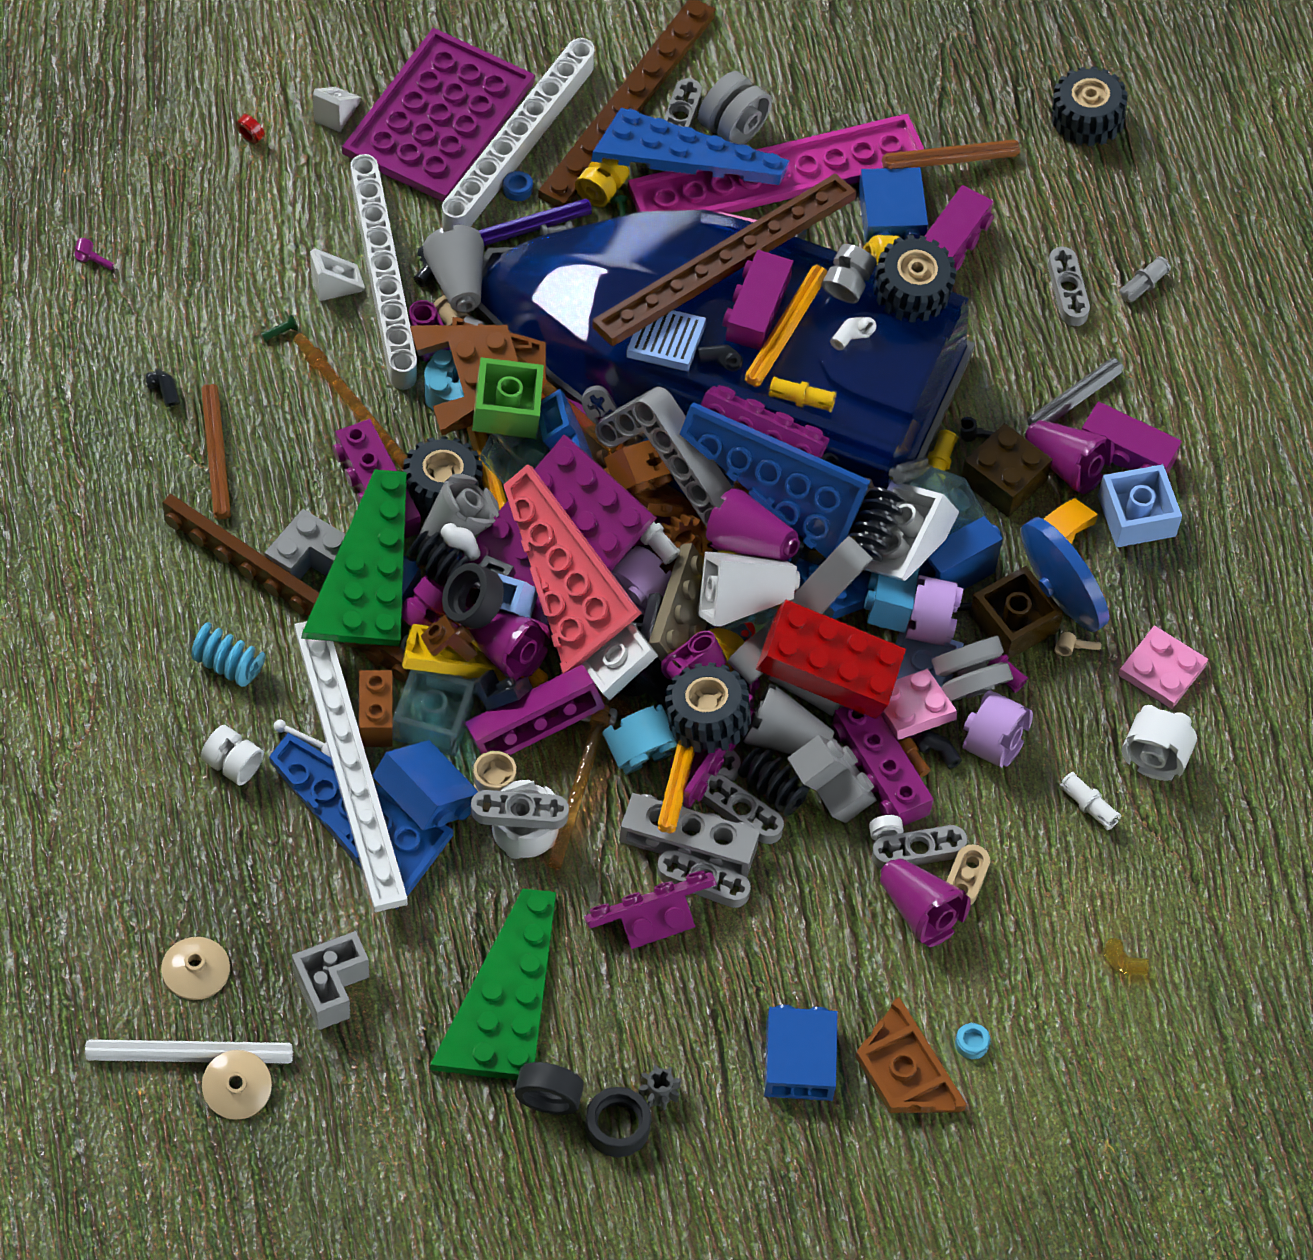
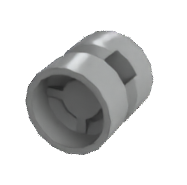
(848, 275)

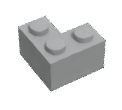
(306, 544)
(834, 776)
(325, 972)

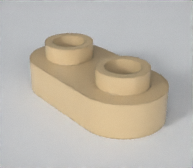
(969, 878)

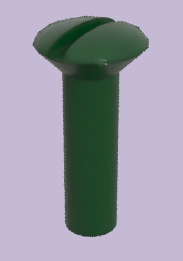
(619, 201)
(281, 328)

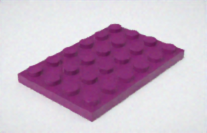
(439, 114)
(592, 499)

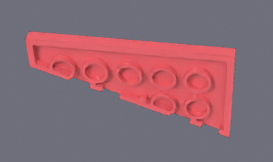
(571, 580)

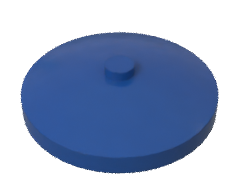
(1064, 575)

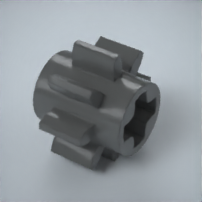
(665, 1093)

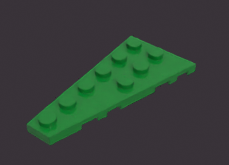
(365, 581)
(503, 1008)

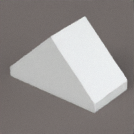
(333, 107)
(334, 276)

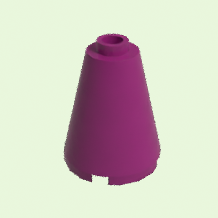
(1075, 453)
(750, 529)
(512, 643)
(924, 901)

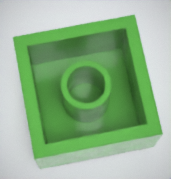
(508, 398)

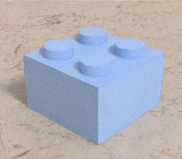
(1139, 505)

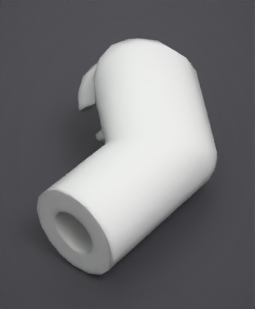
(853, 329)
(461, 539)

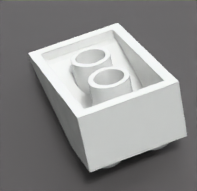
(919, 532)

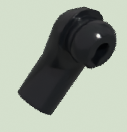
(166, 385)

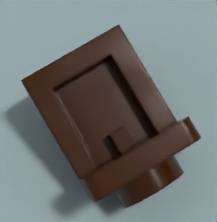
(447, 633)

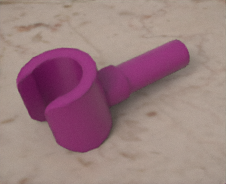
(84, 253)

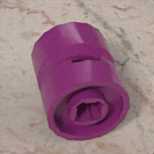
(425, 605)

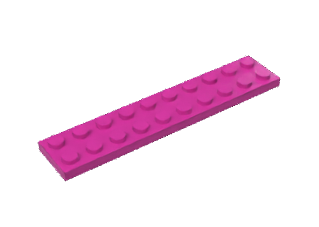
(810, 162)

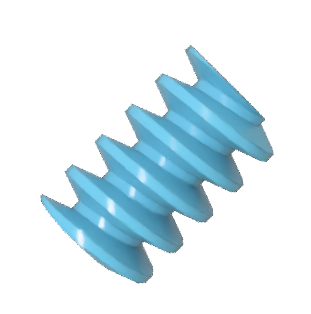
(225, 657)

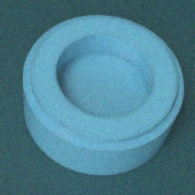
(972, 1041)

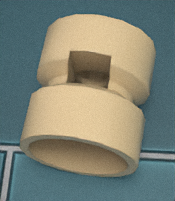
(493, 772)

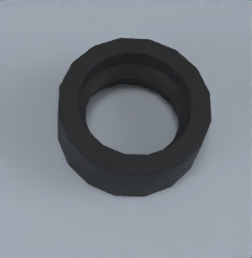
(456, 593)
(549, 1088)
(622, 1097)

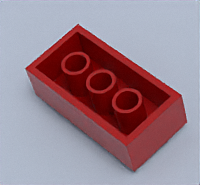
(831, 659)

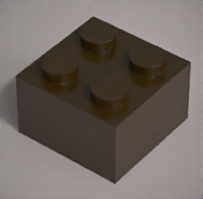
(1006, 470)
(1016, 612)

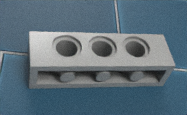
(641, 833)

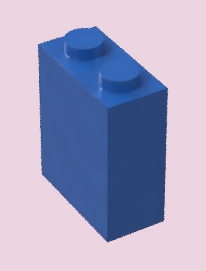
(892, 202)
(966, 555)
(425, 784)
(800, 1053)

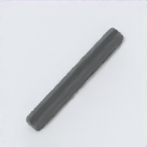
(1078, 392)
(909, 470)

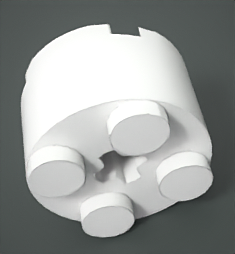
(1160, 743)
(523, 841)

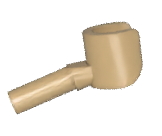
(1068, 641)

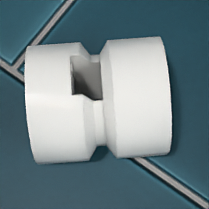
(228, 752)

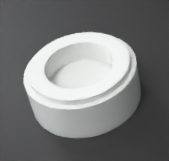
(885, 826)

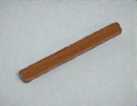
(951, 154)
(216, 452)

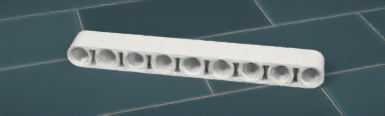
(519, 135)
(383, 272)

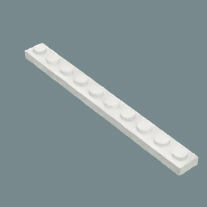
(352, 773)

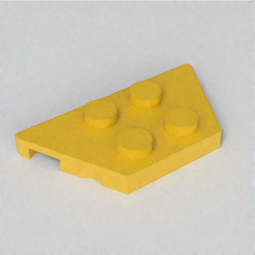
(447, 661)

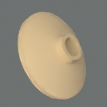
(195, 981)
(240, 1102)

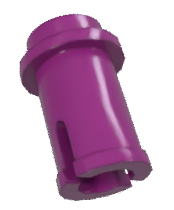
(1019, 678)

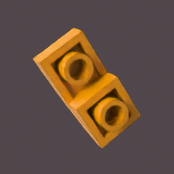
(1072, 518)

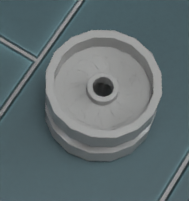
(735, 108)
(971, 666)

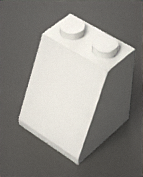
(743, 586)

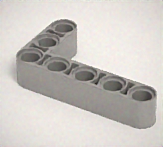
(662, 421)
(815, 594)

